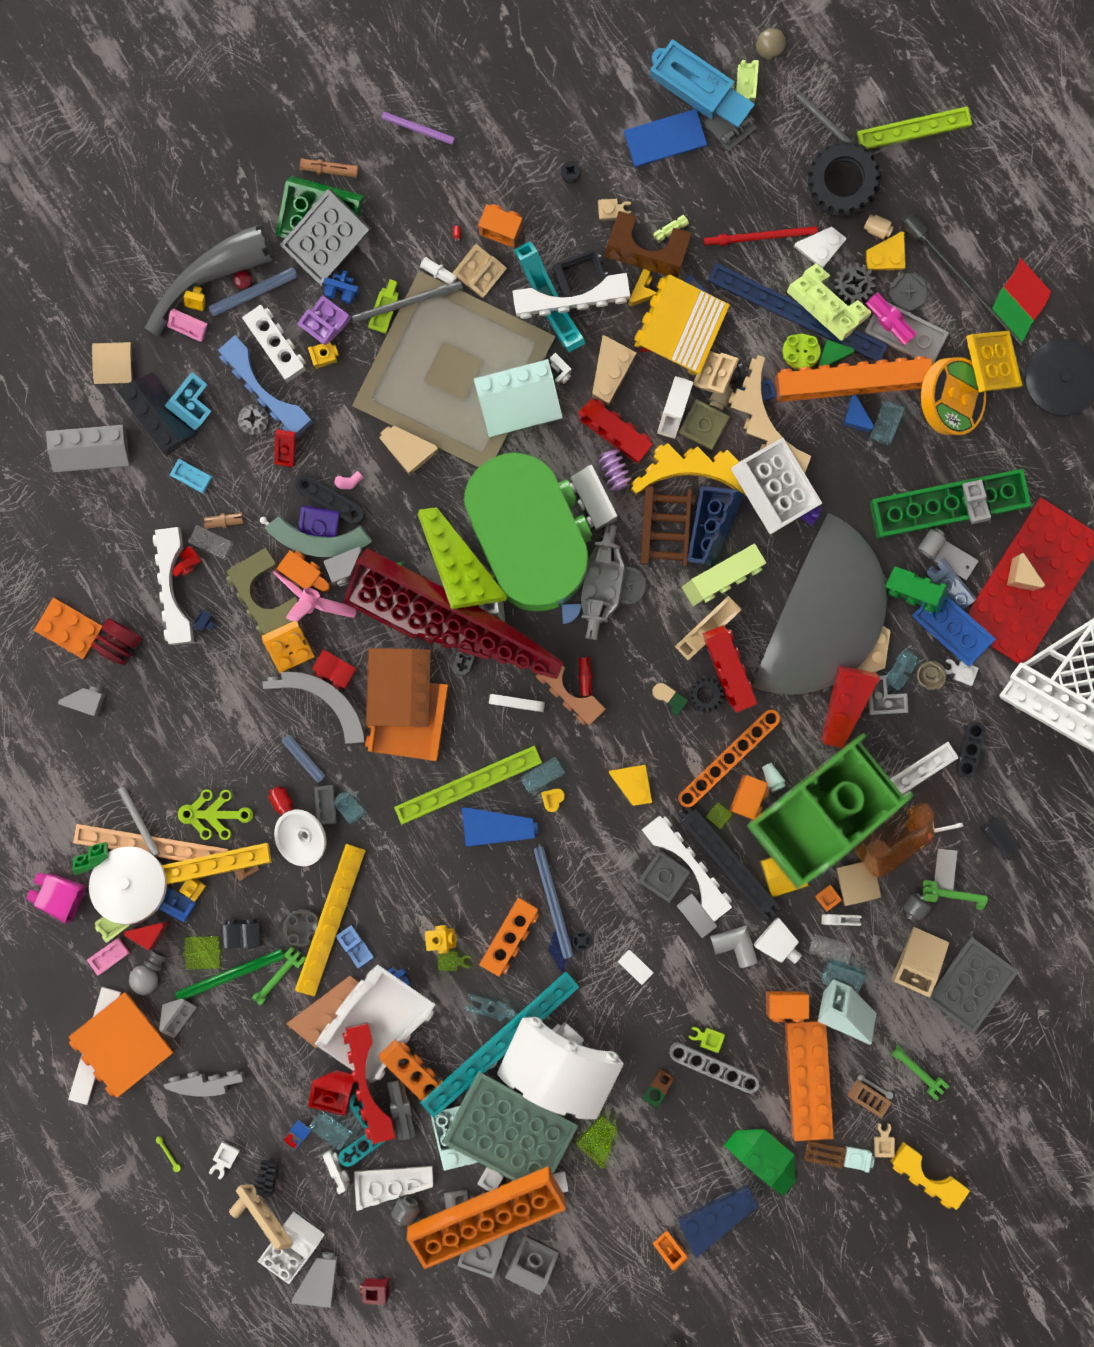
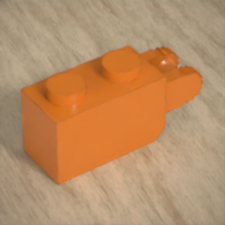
(303, 573)

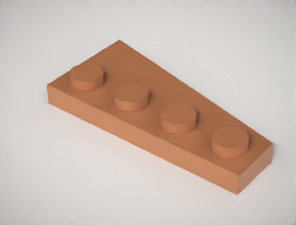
(314, 1019)

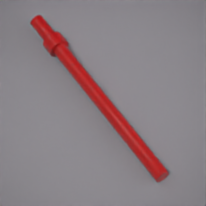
(723, 239)

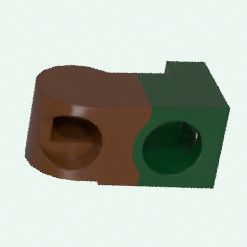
(658, 1088)

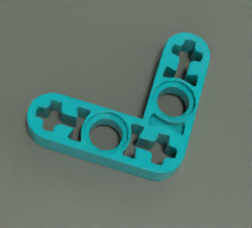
(348, 1150)

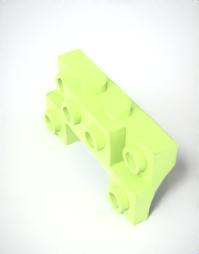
(825, 305)

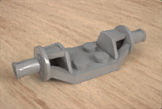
(602, 582)

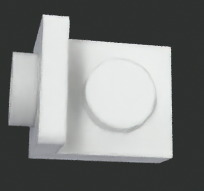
(560, 366)

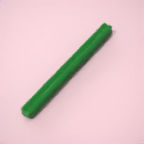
(230, 975)

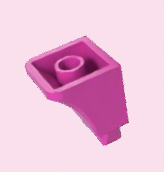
(57, 896)

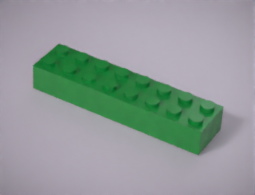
(946, 504)

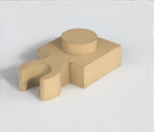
(609, 209)
(884, 1144)

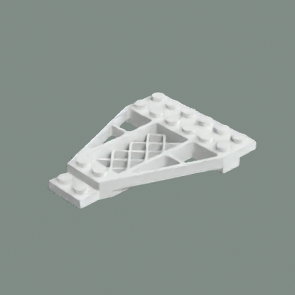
(1052, 701)

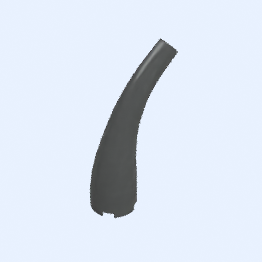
(229, 256)

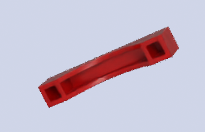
(378, 1122)

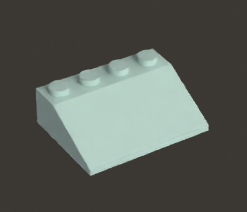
(518, 398)

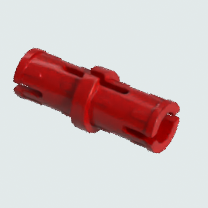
(585, 676)

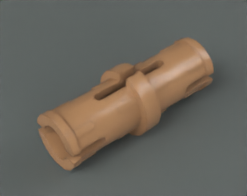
(223, 520)

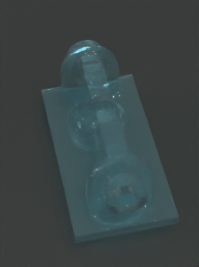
(905, 662)

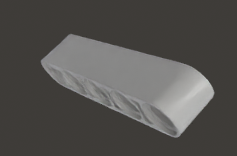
(721, 1074)

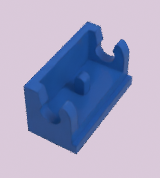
(177, 905)

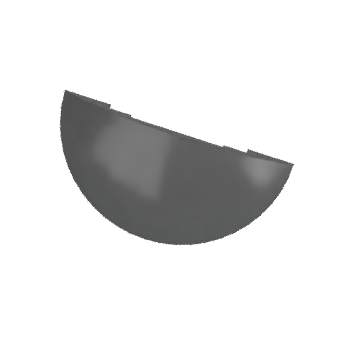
(829, 615)

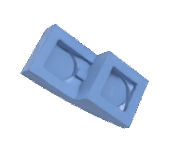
(355, 947)

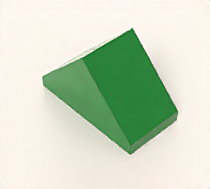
(833, 353)

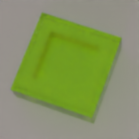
(718, 815)

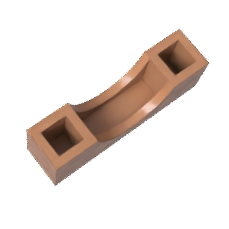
(586, 708)

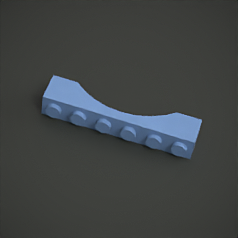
(239, 358)

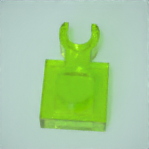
(450, 961)

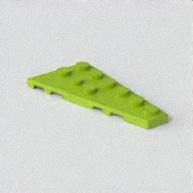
(460, 571)

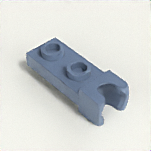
(957, 589)

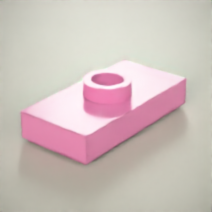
(187, 325)
(108, 956)

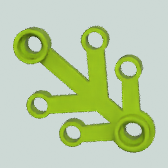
(211, 814)

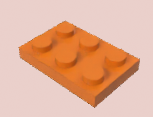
(68, 628)

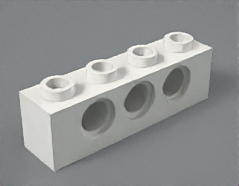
(254, 320)

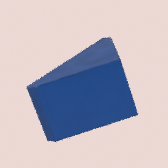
(856, 416)

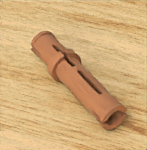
(328, 168)

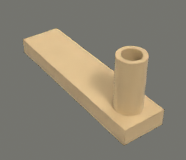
(262, 1215)

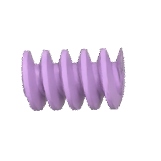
(614, 470)

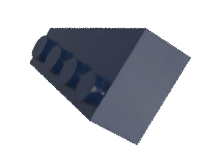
(712, 523)
(710, 1222)

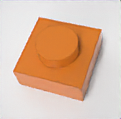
(828, 898)

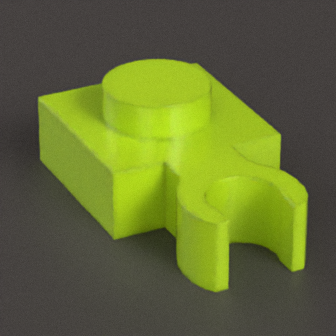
(709, 1039)

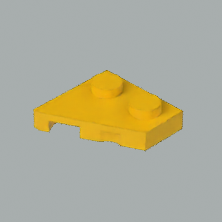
(887, 254)
(633, 783)

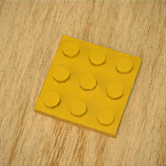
(994, 361)

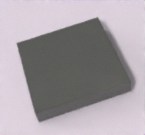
(664, 876)

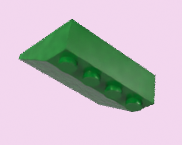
(301, 196)

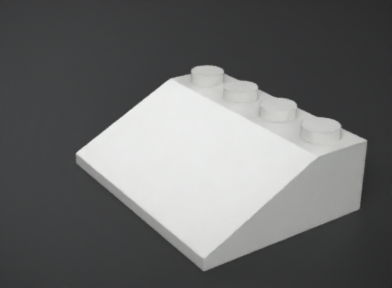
(776, 485)

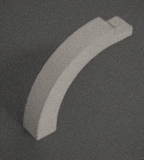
(339, 703)

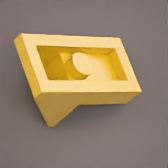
(640, 292)

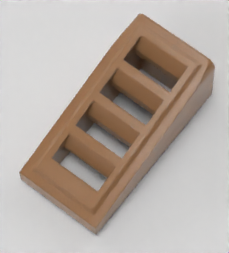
(859, 1091)

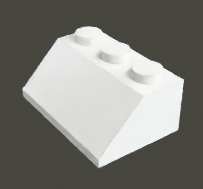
(593, 498)

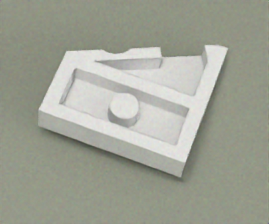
(821, 246)
(341, 1177)

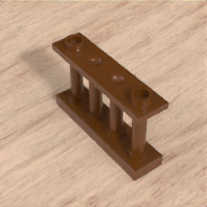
(650, 516)

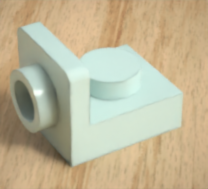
(858, 1159)

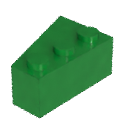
(916, 590)

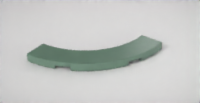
(316, 545)

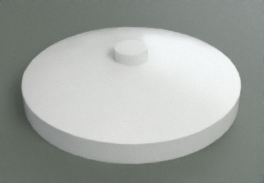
(128, 885)

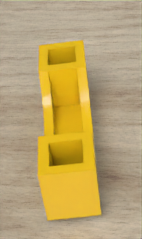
(949, 1189)

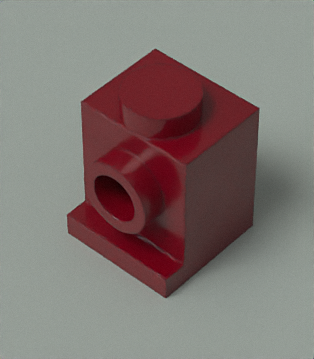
(375, 1291)

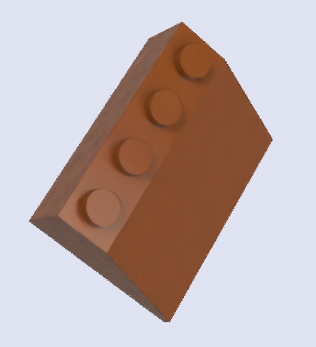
(398, 687)

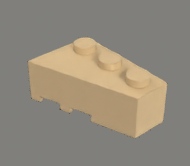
(611, 369)

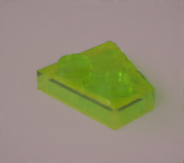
(597, 1140)

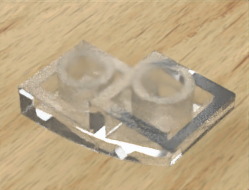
(210, 542)
(830, 949)

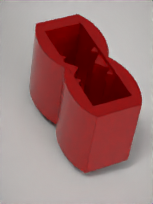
(334, 669)

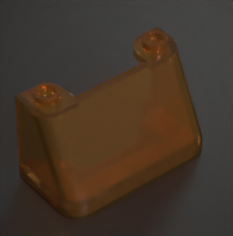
(883, 859)

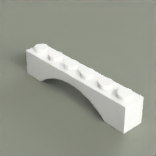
(612, 289)
(169, 546)
(711, 898)

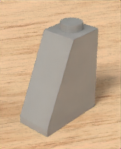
(319, 1283)

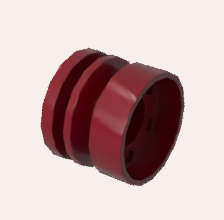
(116, 642)

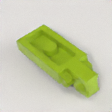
(386, 296)

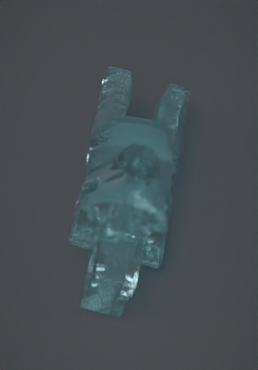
(499, 1008)

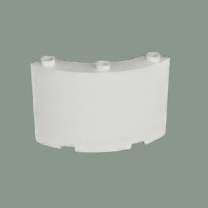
(390, 1010)
(558, 1071)

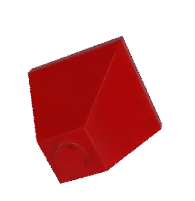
(332, 1092)

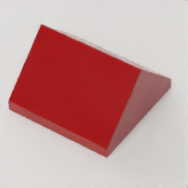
(148, 935)

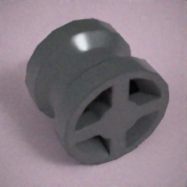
(155, 960)

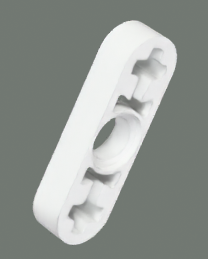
(516, 703)

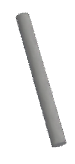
(138, 821)

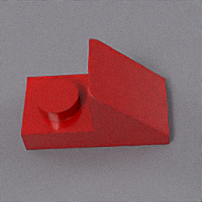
(285, 448)

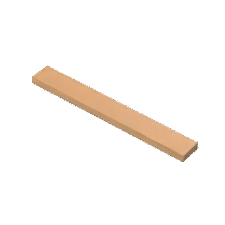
(167, 847)

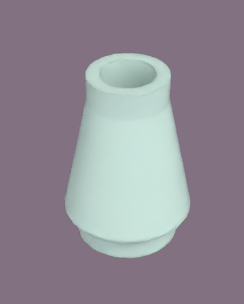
(773, 778)

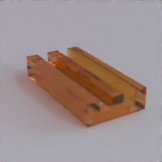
(825, 1162)

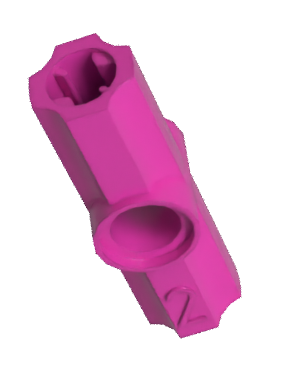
(890, 318)

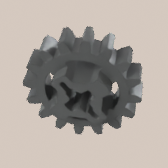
(861, 280)

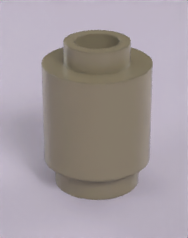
(720, 401)

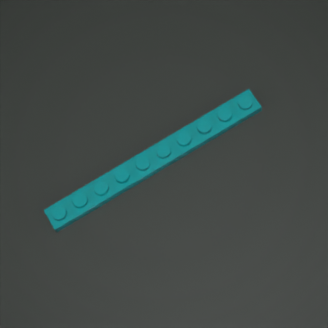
(497, 1046)

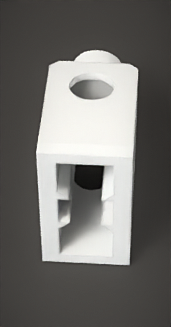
(778, 942)

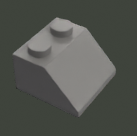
(342, 566)
(532, 1265)

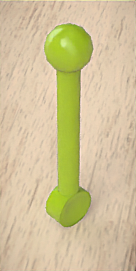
(176, 1167)

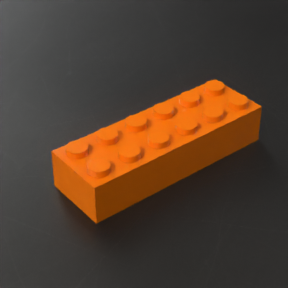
(808, 1080)

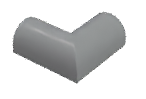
(883, 703)
(737, 940)

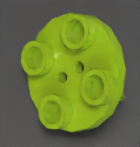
(801, 343)

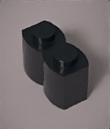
(240, 934)

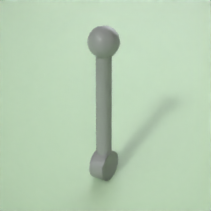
(888, 1094)

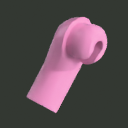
(348, 483)

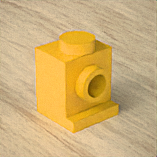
(321, 361)

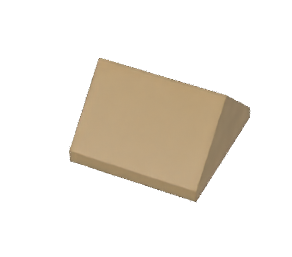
(1023, 574)

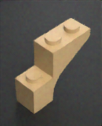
(719, 616)

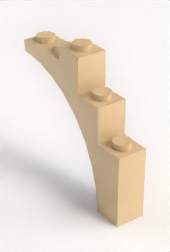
(751, 403)

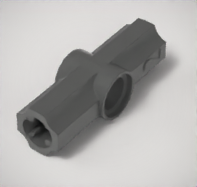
(401, 1109)

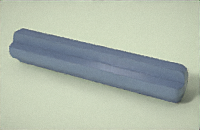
(303, 758)

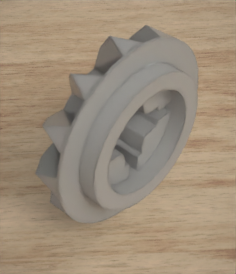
(259, 425)

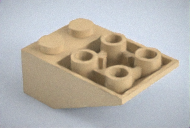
(920, 962)

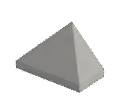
(174, 1016)

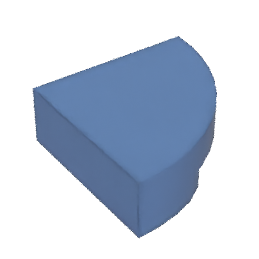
(570, 612)

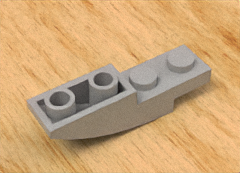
(197, 1084)

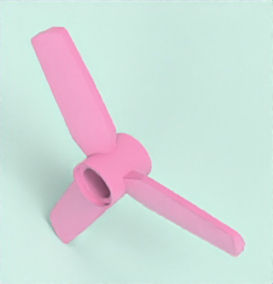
(310, 599)

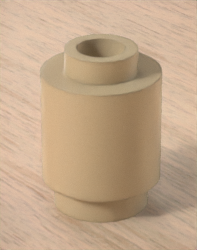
(878, 226)

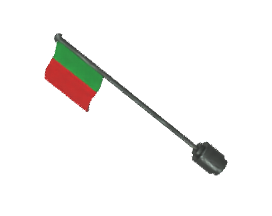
(1017, 301)

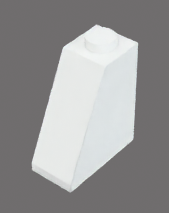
(675, 407)

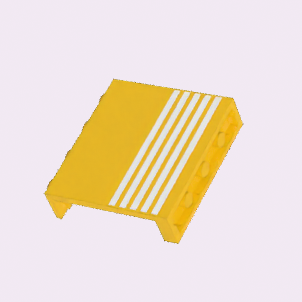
(681, 323)

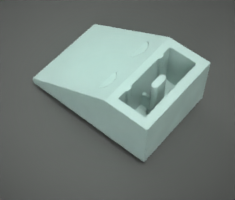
(847, 1012)
(449, 1157)

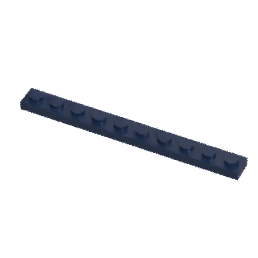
(791, 310)

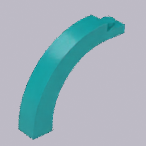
(539, 281)

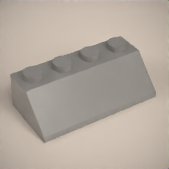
(88, 448)

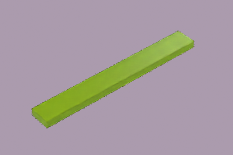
(468, 785)

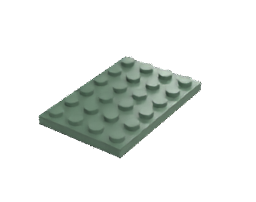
(507, 1130)

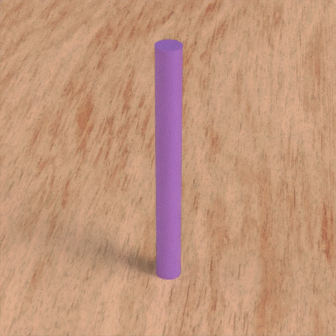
(418, 128)

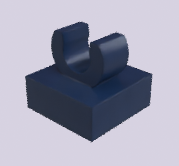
(203, 620)

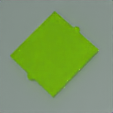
(202, 952)

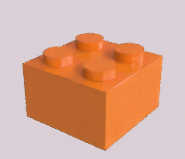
(500, 225)
(749, 797)
(787, 1005)

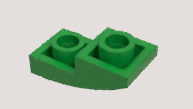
(95, 856)

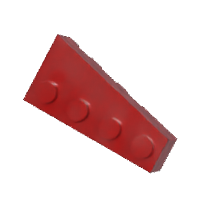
(729, 668)
(847, 701)

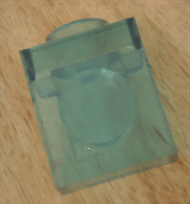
(348, 807)

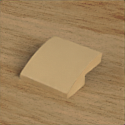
(479, 270)
(112, 362)
(716, 372)
(857, 884)

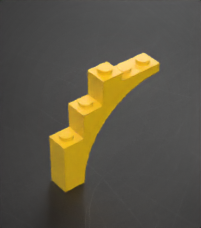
(695, 463)

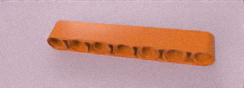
(735, 751)

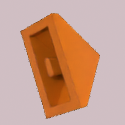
(671, 1250)

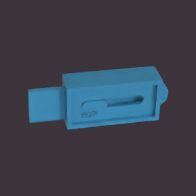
(699, 84)

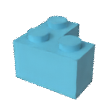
(185, 402)

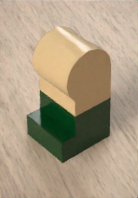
(669, 696)

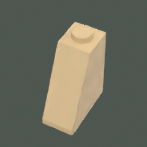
(407, 448)

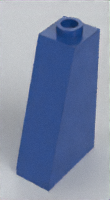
(494, 827)

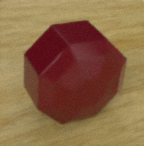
(242, 280)

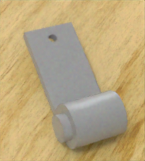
(936, 548)

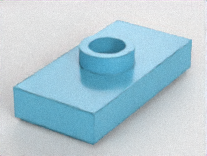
(191, 476)

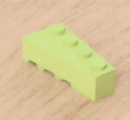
(723, 575)

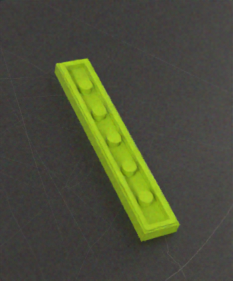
(915, 128)

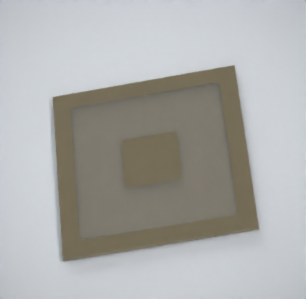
(430, 365)

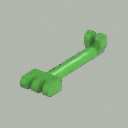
(931, 894)
(292, 960)
(933, 1085)

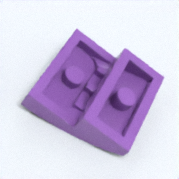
(324, 320)

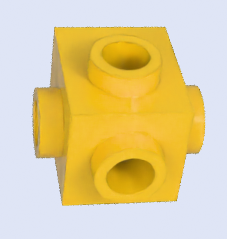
(440, 939)

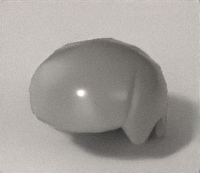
(143, 980)

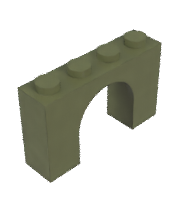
(243, 578)

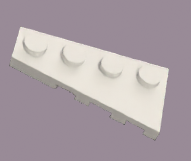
(388, 1184)

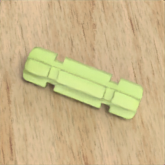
(667, 230)

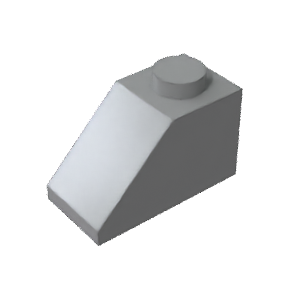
(85, 700)

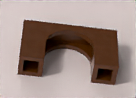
(624, 249)

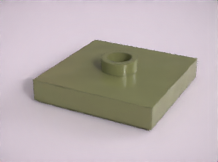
(703, 424)

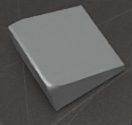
(455, 1198)

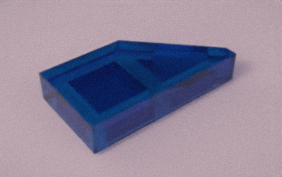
(555, 951)

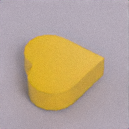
(552, 799)

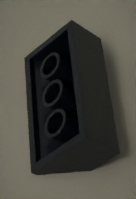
(148, 401)

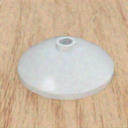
(293, 841)

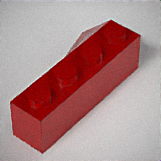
(614, 430)

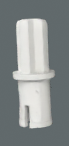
(438, 271)

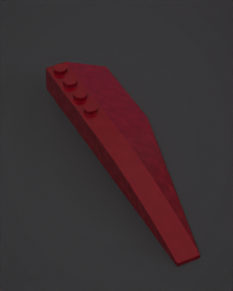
(423, 611)

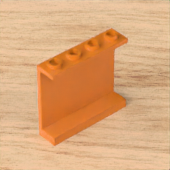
(413, 741)
(120, 1045)

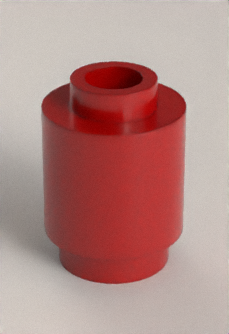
(280, 800)

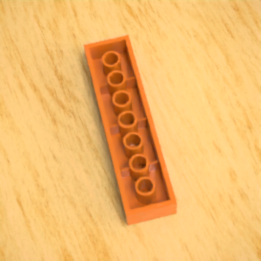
(851, 380)
(486, 1217)

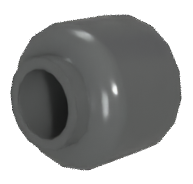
(917, 907)
(405, 1211)

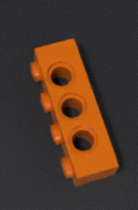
(520, 908)
(394, 1053)

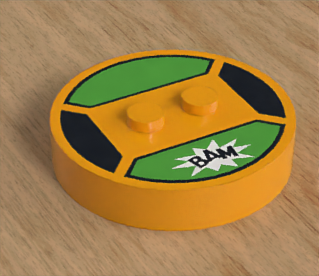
(952, 397)

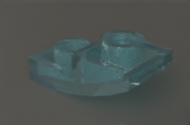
(542, 775)

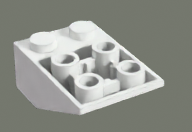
(289, 1261)

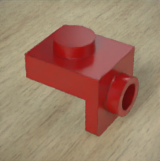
(189, 562)

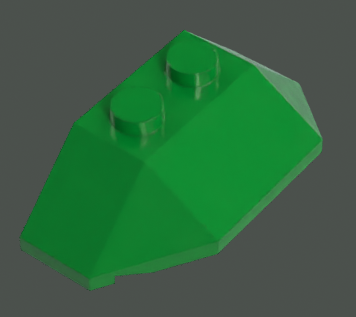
(764, 1157)

